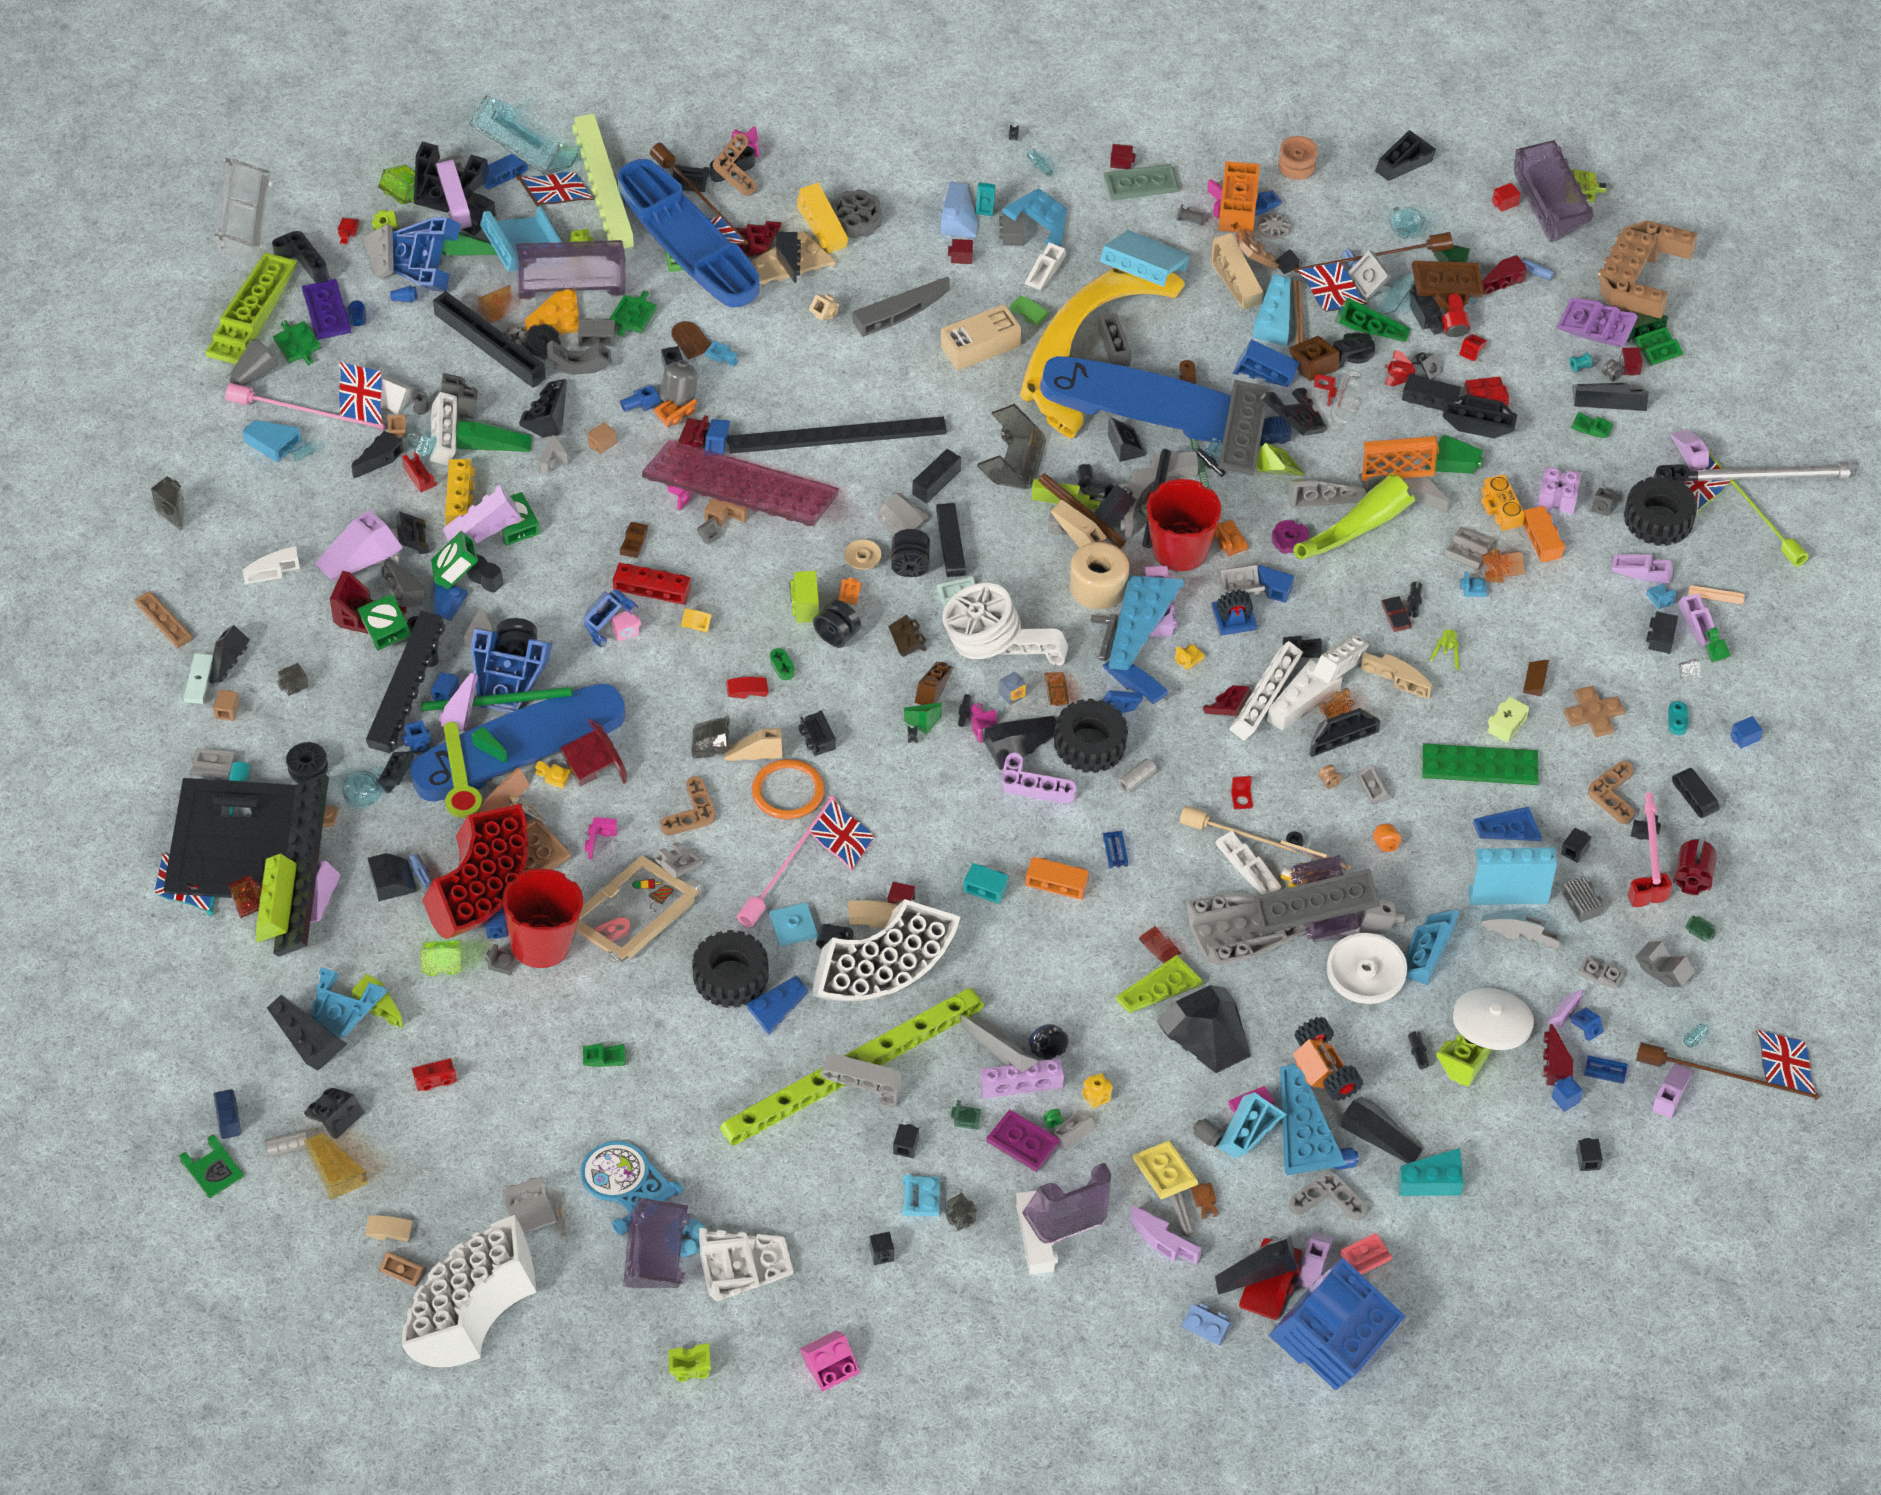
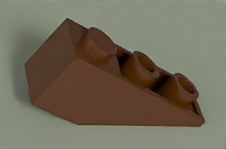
(933, 683)

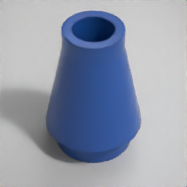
(404, 294)

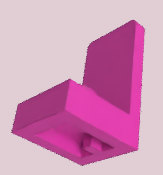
(1216, 191)
(600, 826)

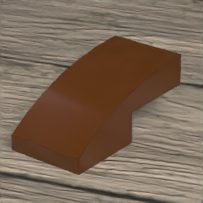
(634, 539)

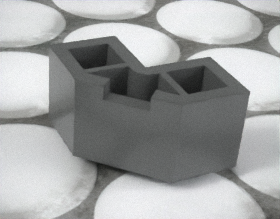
(465, 395)
(1658, 963)

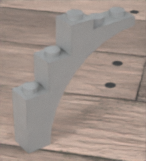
(1142, 481)

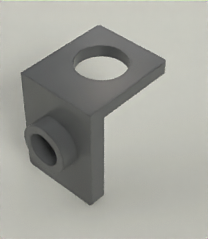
(1372, 482)

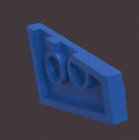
(1508, 825)
(775, 1004)

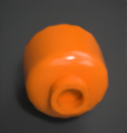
(1387, 836)

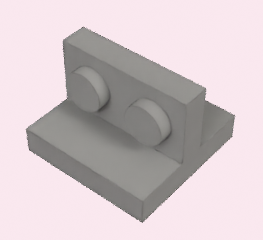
(1370, 276)

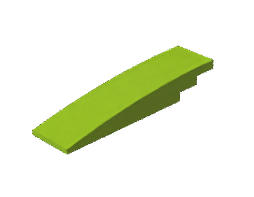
(250, 307)

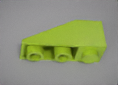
(384, 1007)

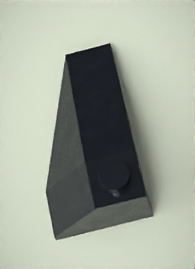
(477, 206)
(1377, 1128)

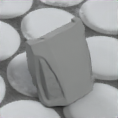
(901, 514)

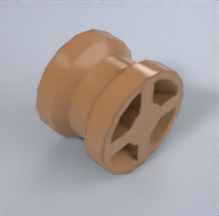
(1329, 776)

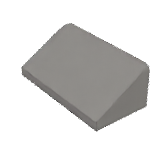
(1374, 785)
(1074, 1129)

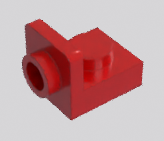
(1471, 347)

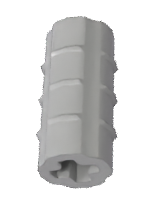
(1136, 775)
(285, 1143)

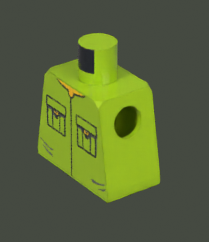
(1588, 184)

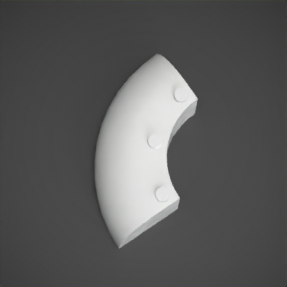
(888, 960)
(468, 1295)

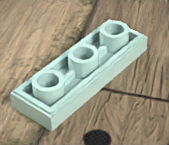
(198, 678)

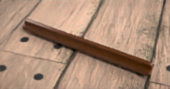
(1064, 495)

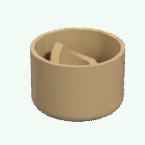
(1099, 589)

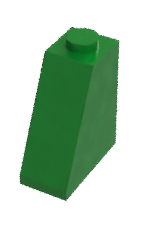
(1457, 456)

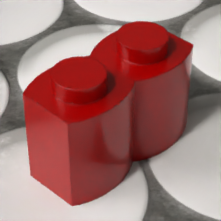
(1644, 891)

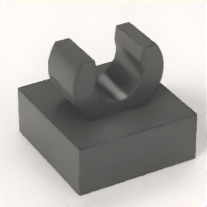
(709, 531)

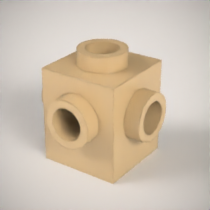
(824, 307)

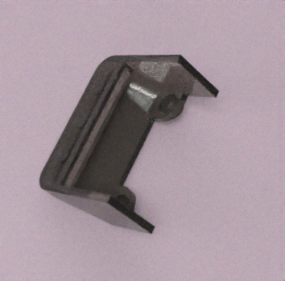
(1023, 453)

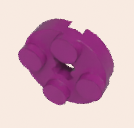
(1287, 527)

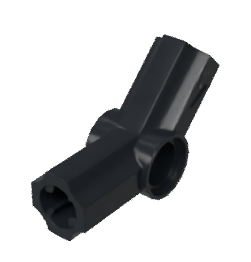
(1089, 484)

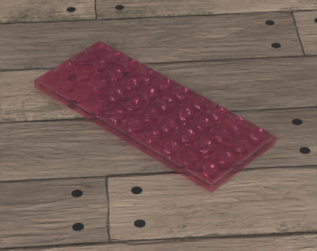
(740, 483)

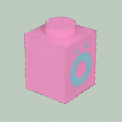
(625, 625)

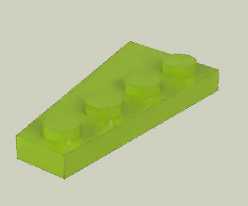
(1162, 983)

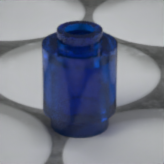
(357, 313)

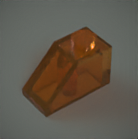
(495, 304)

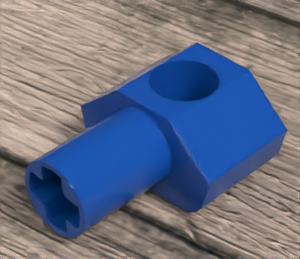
(645, 397)

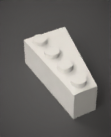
(1301, 697)

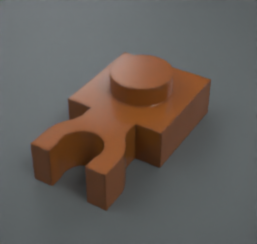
(1205, 1198)

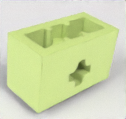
(1508, 719)

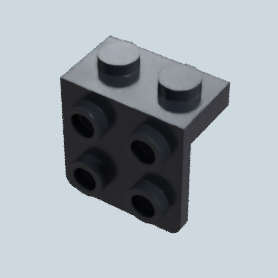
(335, 1110)

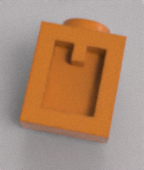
(850, 591)

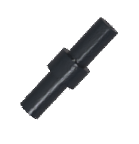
(1210, 462)
(964, 710)

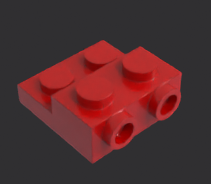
(1488, 388)

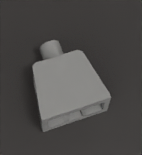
(1379, 919)

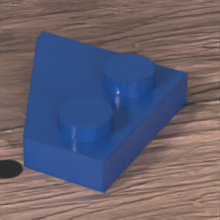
(448, 600)
(1123, 700)

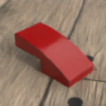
(745, 686)

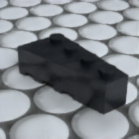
(308, 1036)

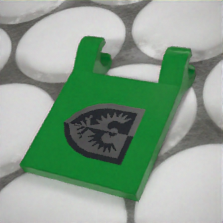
(213, 1171)

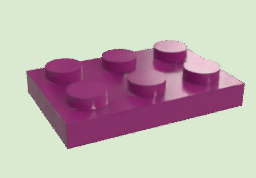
(1023, 1140)

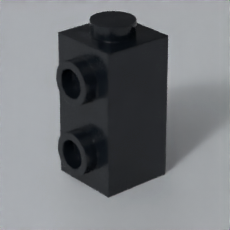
(1115, 505)

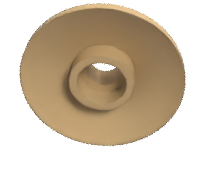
(862, 554)

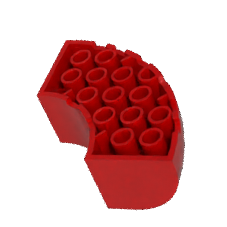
(490, 857)

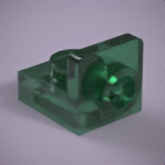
(965, 1116)

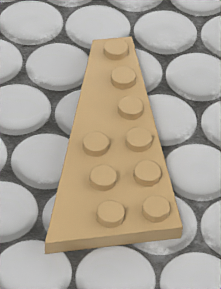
(812, 258)

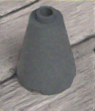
(253, 363)

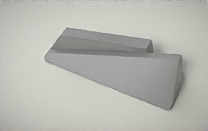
(998, 1043)

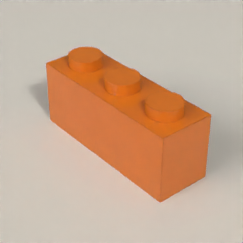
(1543, 534)
(1057, 878)

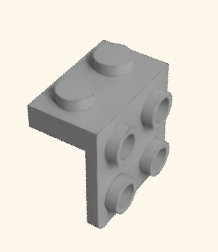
(1241, 578)
(529, 1204)

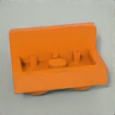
(673, 414)

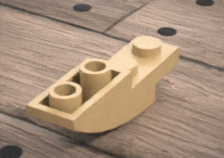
(1404, 675)

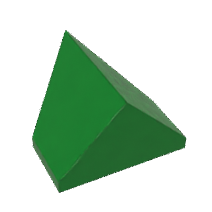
(923, 716)

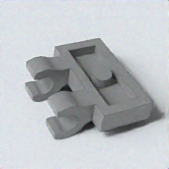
(679, 860)

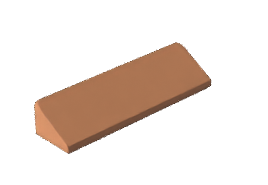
(513, 785)

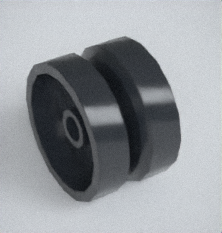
(837, 623)
(515, 635)

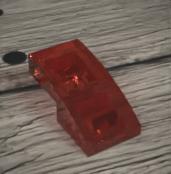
(1158, 945)

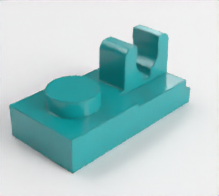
(985, 199)

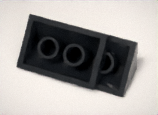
(1610, 396)

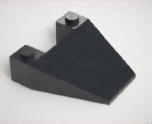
(427, 184)

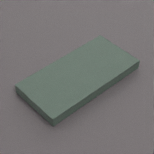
(1141, 182)

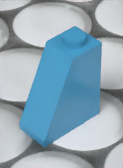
(271, 438)

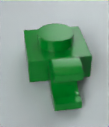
(1717, 648)

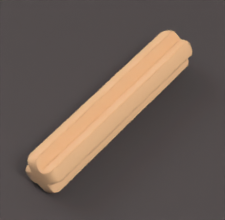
(1717, 594)

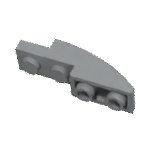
(1513, 924)

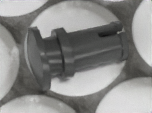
(1187, 214)

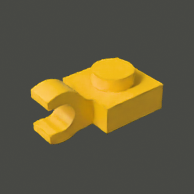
(555, 775)

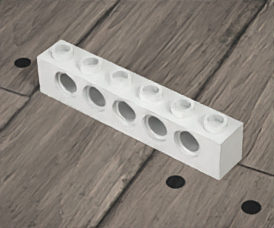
(1266, 690)

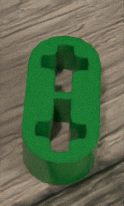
(778, 665)

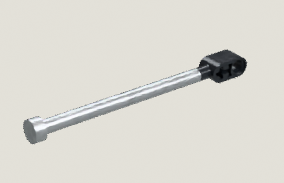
(1683, 474)

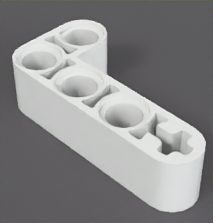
(1040, 641)

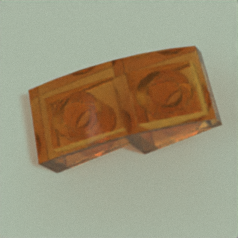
(1056, 688)

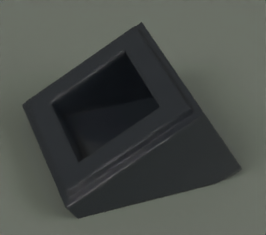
(1288, 262)

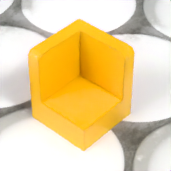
(696, 620)

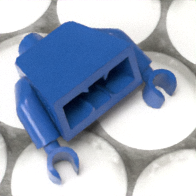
(602, 610)

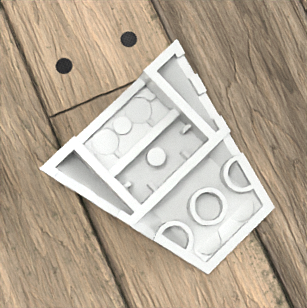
(741, 1261)

